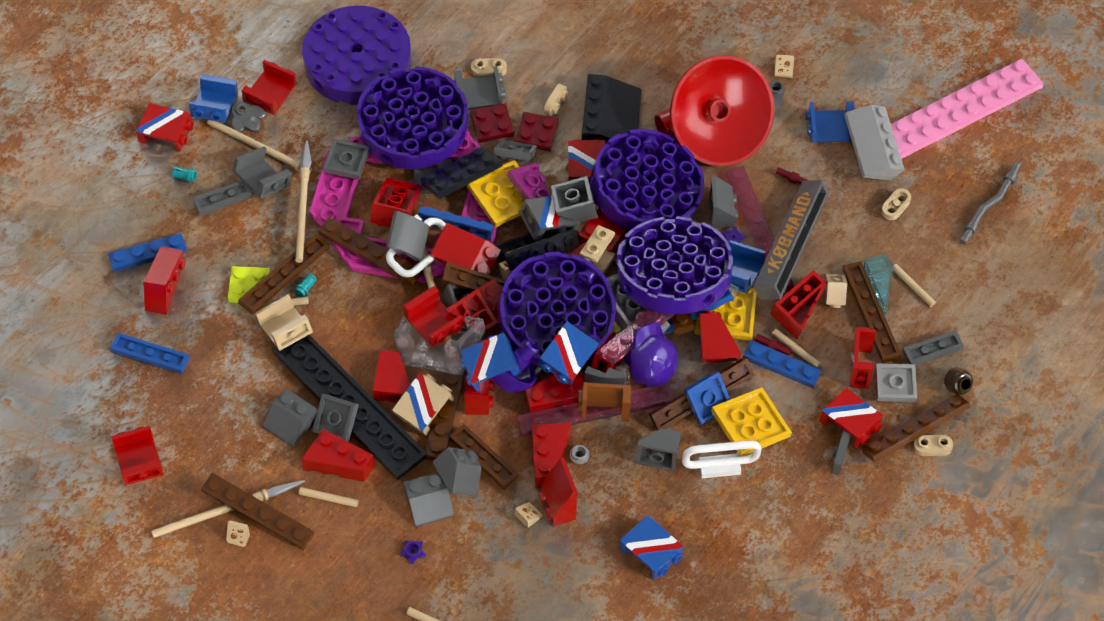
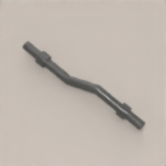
(971, 227)

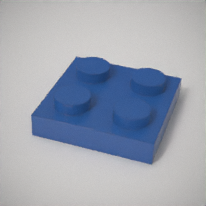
(706, 394)

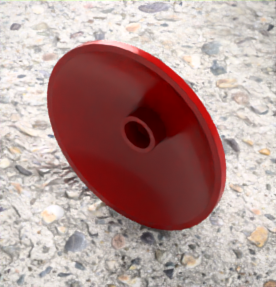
(720, 110)

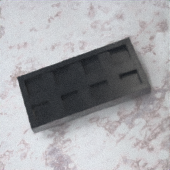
(461, 172)

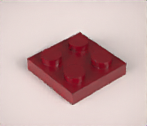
(492, 123)
(537, 130)

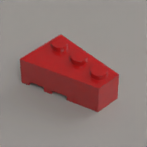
(162, 280)
(553, 393)
(338, 457)

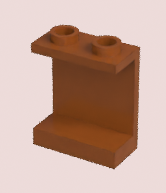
(605, 396)

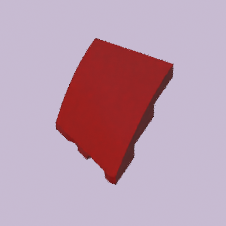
(480, 304)

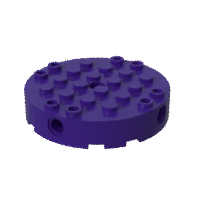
(352, 49)
(412, 117)
(645, 178)
(674, 265)
(559, 283)

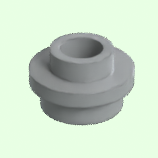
(579, 449)

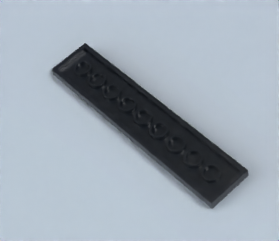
(372, 424)

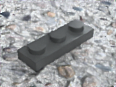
(222, 197)
(933, 348)

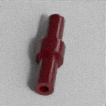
(792, 177)
(773, 344)

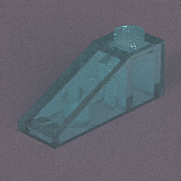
(879, 272)

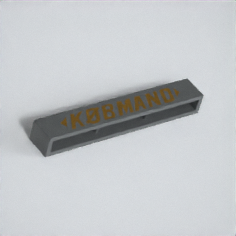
(791, 240)

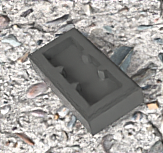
(839, 452)

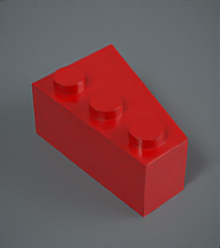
(798, 304)
(478, 401)
(548, 446)

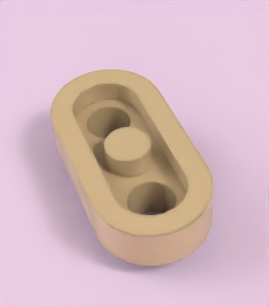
(485, 66)
(553, 103)
(894, 204)
(933, 446)

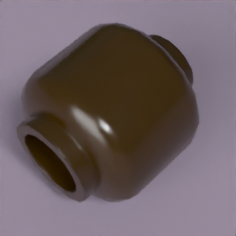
(958, 381)

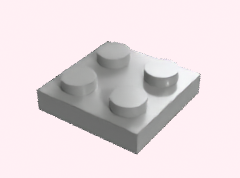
(896, 382)

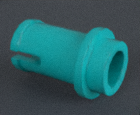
(183, 173)
(302, 289)

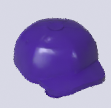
(652, 356)
(526, 378)

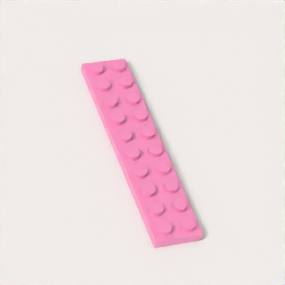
(964, 107)

